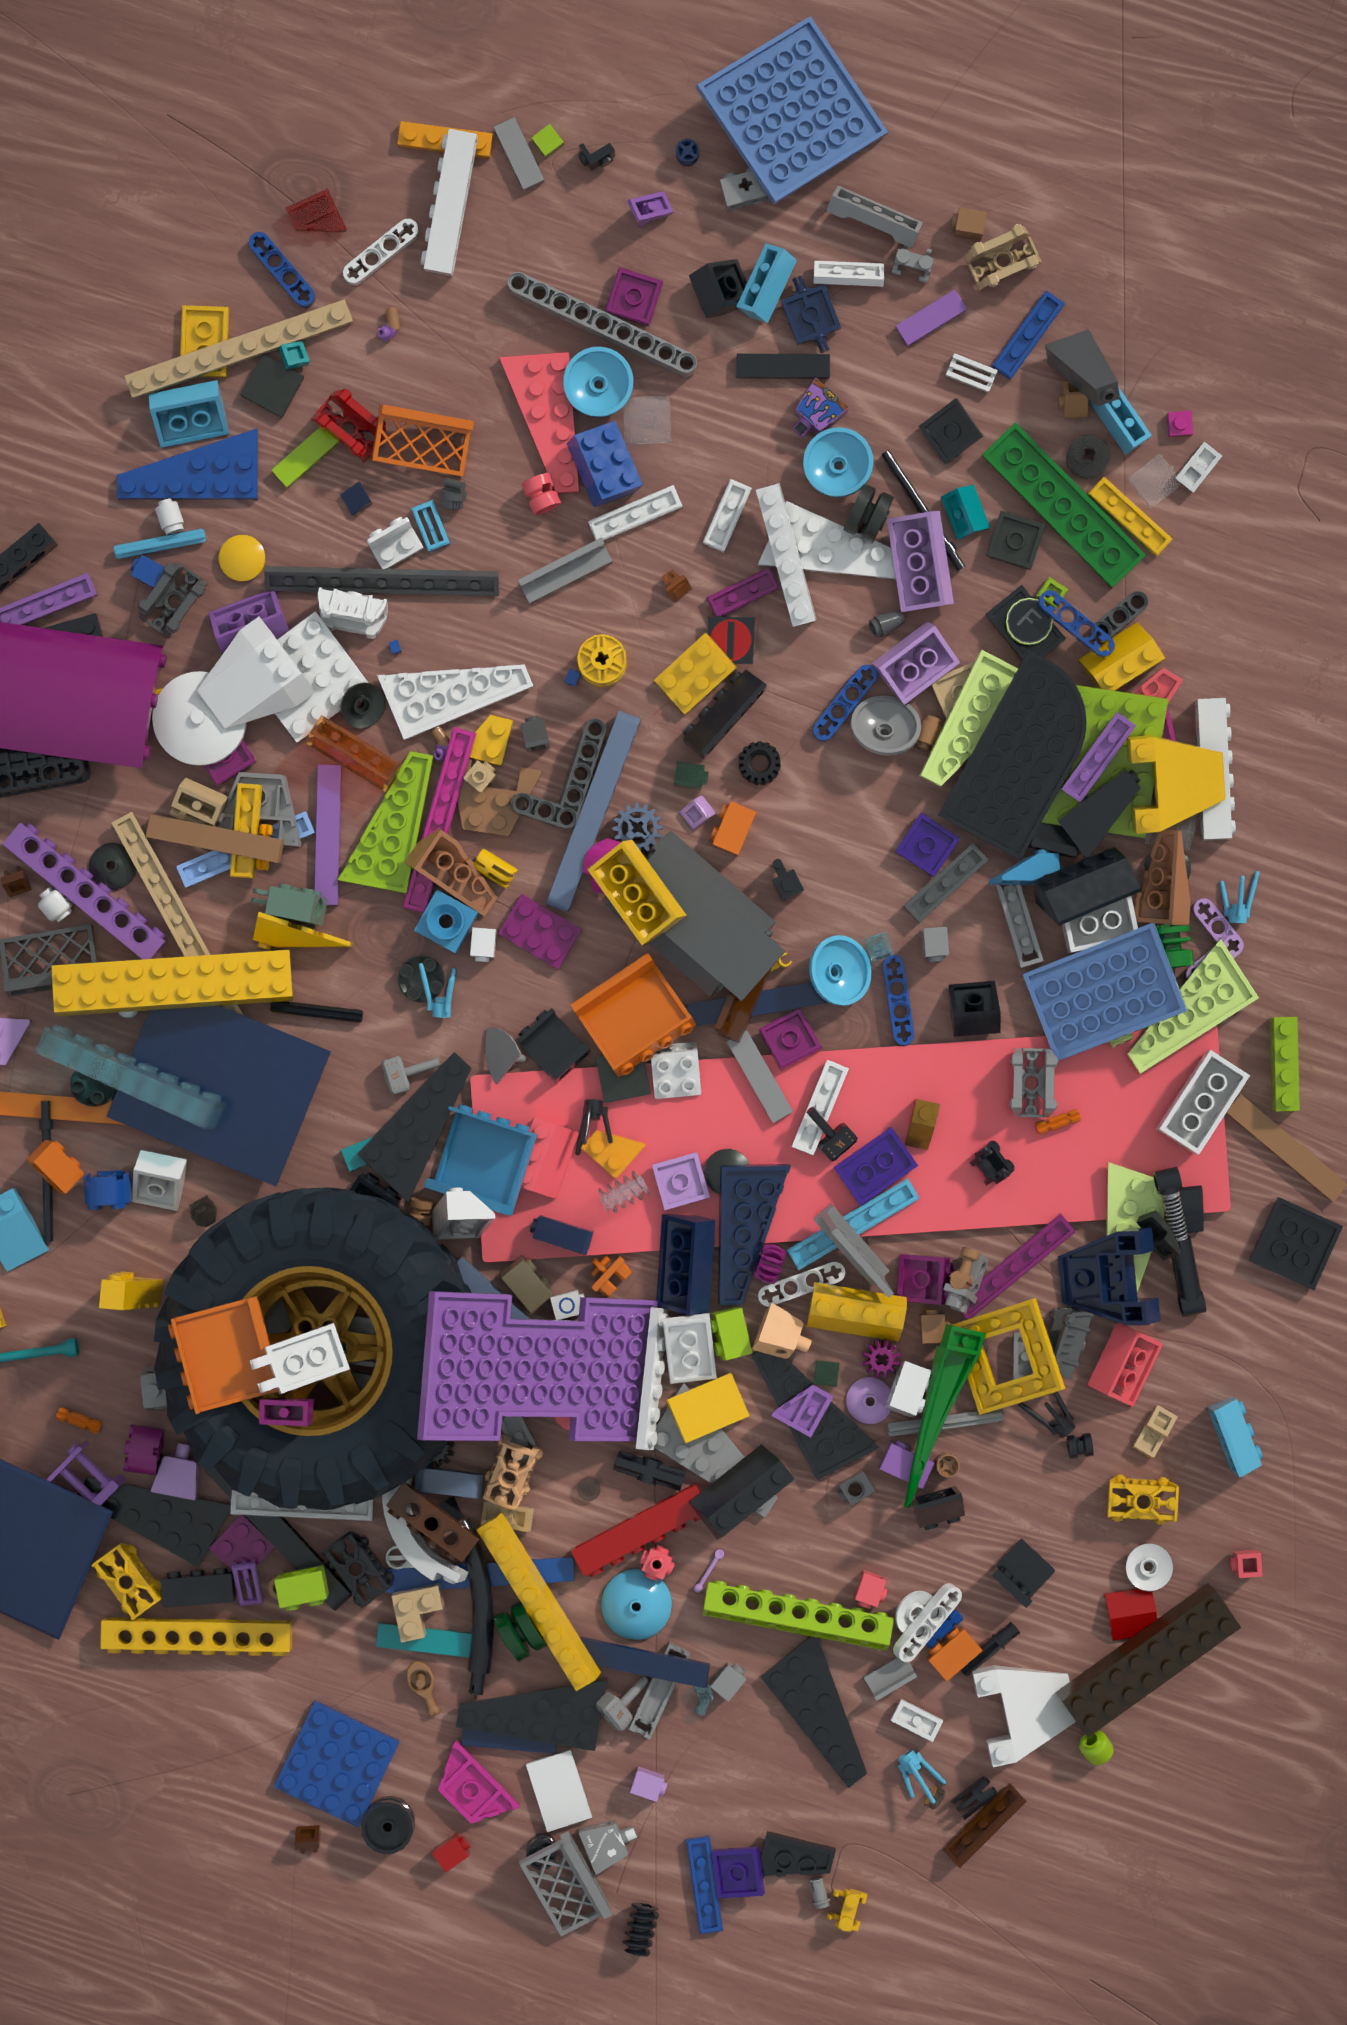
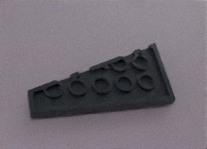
(836, 1437)
(811, 1698)

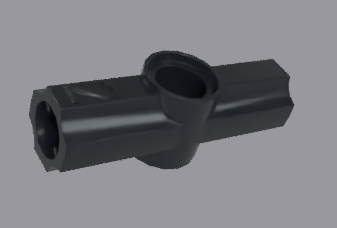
(649, 1470)

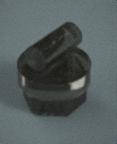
(203, 1212)

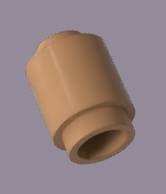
(929, 732)

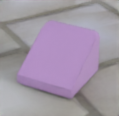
(697, 812)

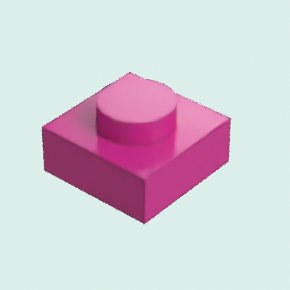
(1180, 423)

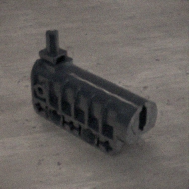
(20, 763)

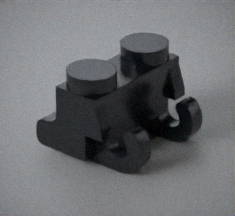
(992, 1163)

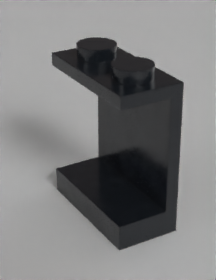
(553, 1045)

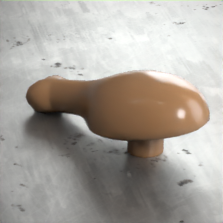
(422, 1683)

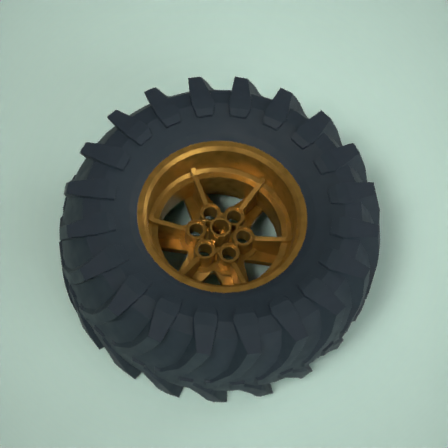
(376, 1263)

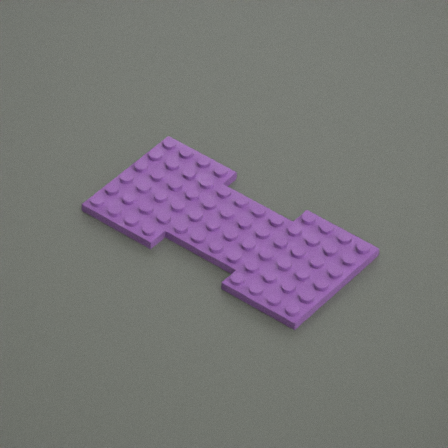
(498, 1366)

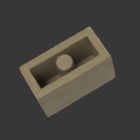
(526, 1283)

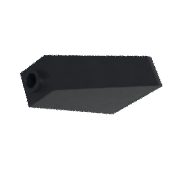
(1097, 812)

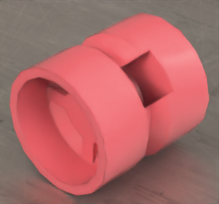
(541, 494)

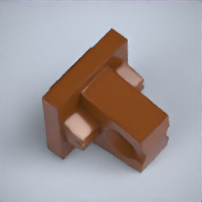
(675, 585)

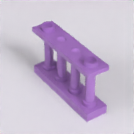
(108, 1484)

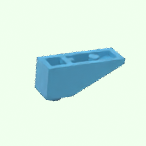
(1028, 869)

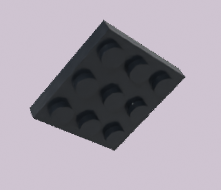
(1295, 1243)

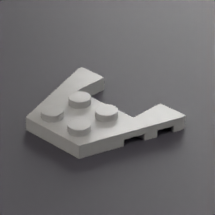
(275, 805)

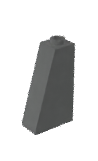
(1084, 367)

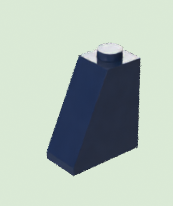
(562, 1234)

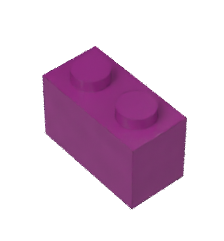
(286, 1411)

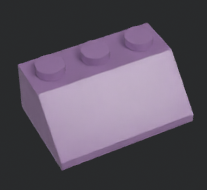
(916, 662)

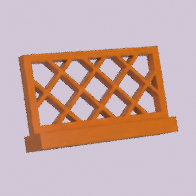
(424, 419)

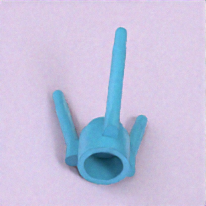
(1238, 912)
(442, 1005)
(909, 1763)

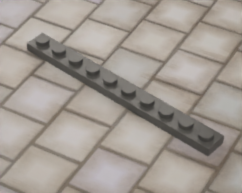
(382, 580)

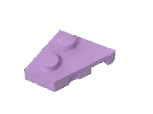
(10, 1037)

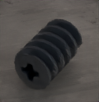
(641, 1929)

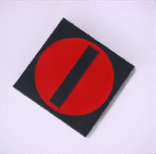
(734, 637)

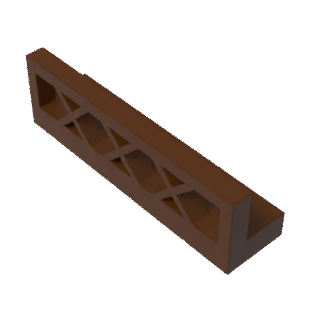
(737, 1013)

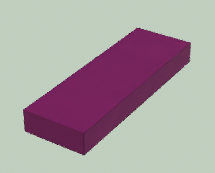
(743, 593)

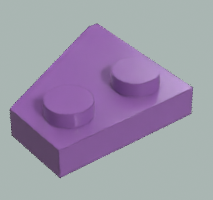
(804, 1410)

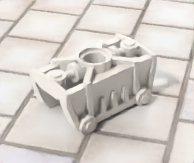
(352, 612)

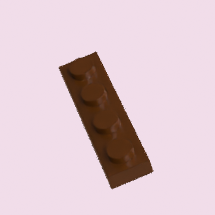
(984, 1825)

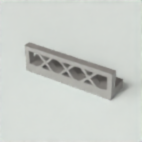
(565, 571)

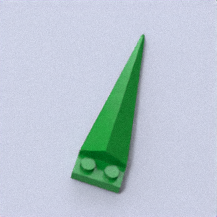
(950, 1369)

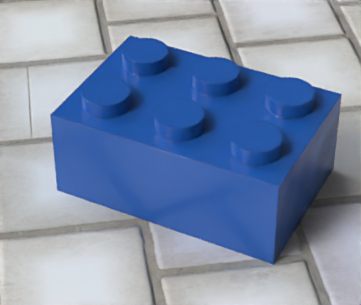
(604, 464)

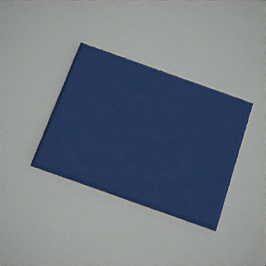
(253, 1067)
(44, 1548)

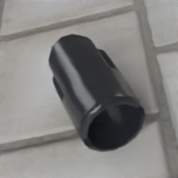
(983, 1797)

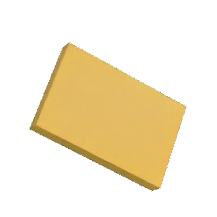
(202, 328)
(707, 1408)

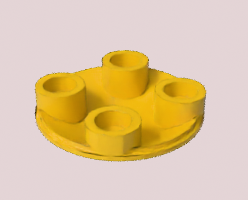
(242, 558)

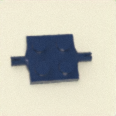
(810, 314)

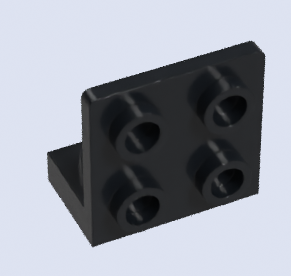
(1022, 1572)

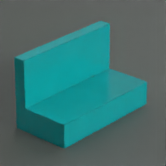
(965, 511)

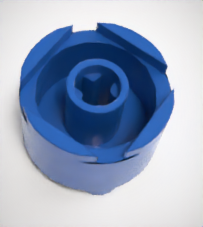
(107, 1188)

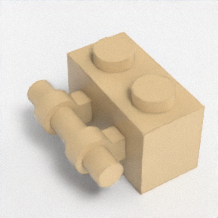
(197, 803)

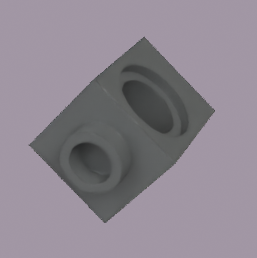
(866, 1488)

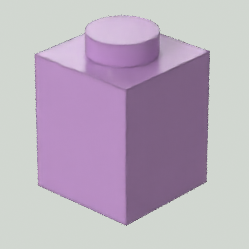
(648, 1784)

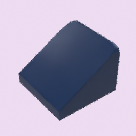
(356, 498)

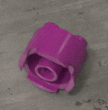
(143, 1450)

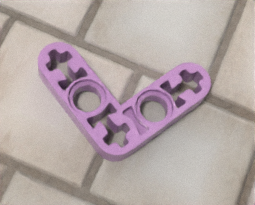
(1228, 933)

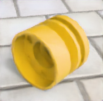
(593, 671)

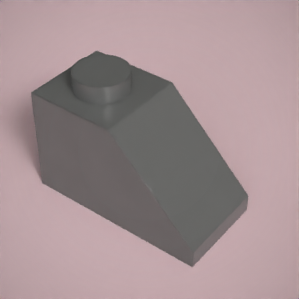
(535, 734)

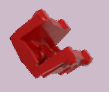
(354, 414)

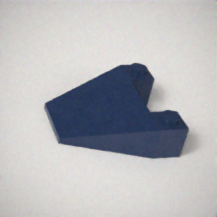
(1103, 1278)

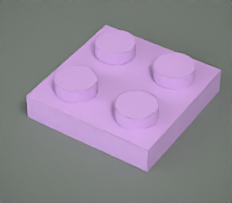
(680, 1181)

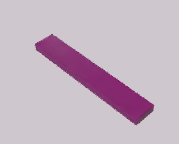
(1020, 1263)

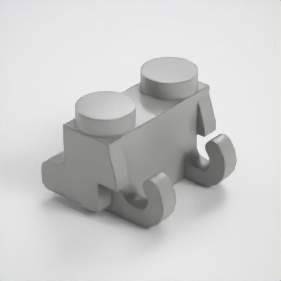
(914, 261)

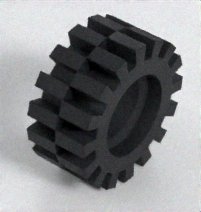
(762, 749)

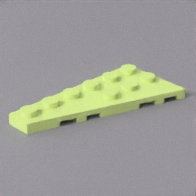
(1211, 996)

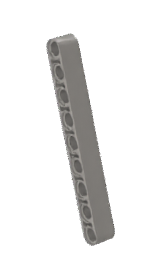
(595, 315)

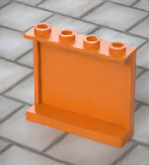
(633, 1015)
(217, 1353)

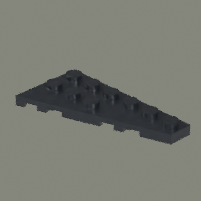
(409, 1137)
(170, 1521)
(545, 1716)

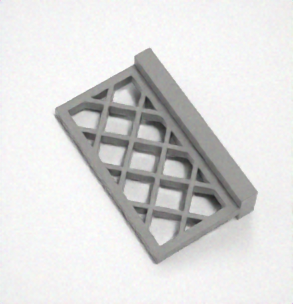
(853, 1247)
(585, 1880)

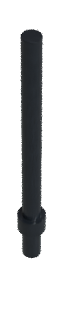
(920, 506)
(46, 1125)

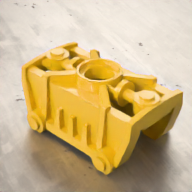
(1142, 1487)
(136, 1571)

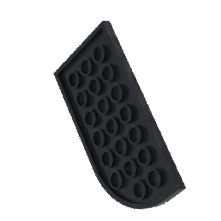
(1020, 758)

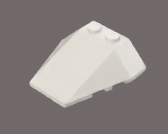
(253, 678)

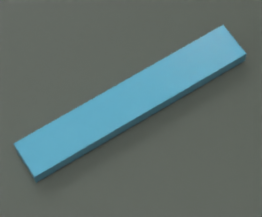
(860, 1220)

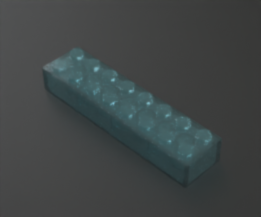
(130, 1077)

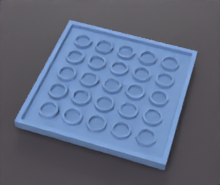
(791, 110)

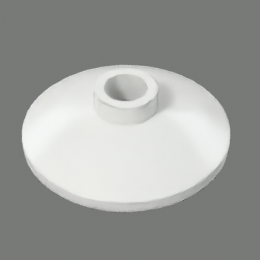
(1159, 1573)
(913, 1601)

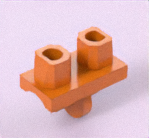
(603, 1284)

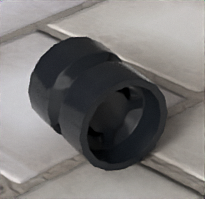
(537, 1843)

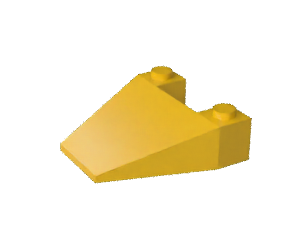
(1184, 780)

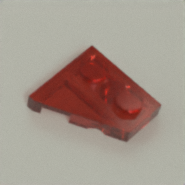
(316, 214)

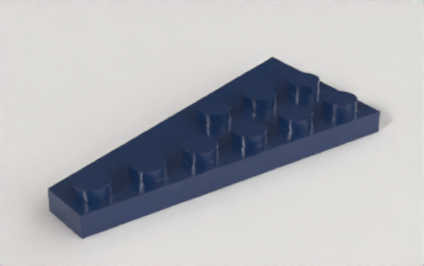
(745, 1217)

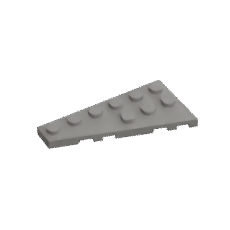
(706, 1456)

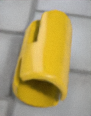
(494, 868)

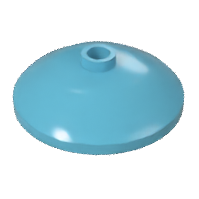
(594, 366)
(835, 447)
(849, 967)
(634, 1587)

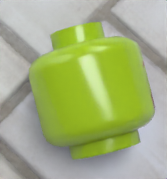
(1096, 1748)

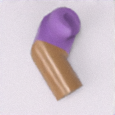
(389, 330)
(442, 743)

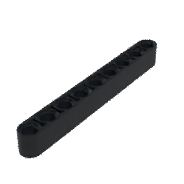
(292, 1546)

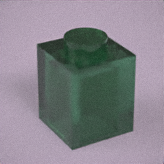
(690, 776)

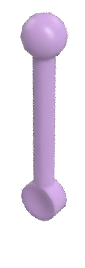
(718, 1555)

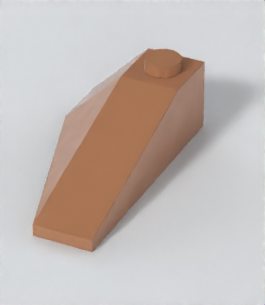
(448, 866)
(1165, 888)

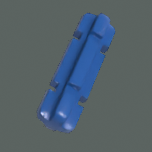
(954, 1618)

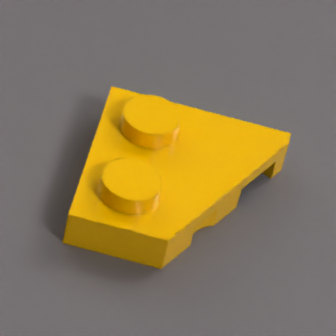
(492, 740)

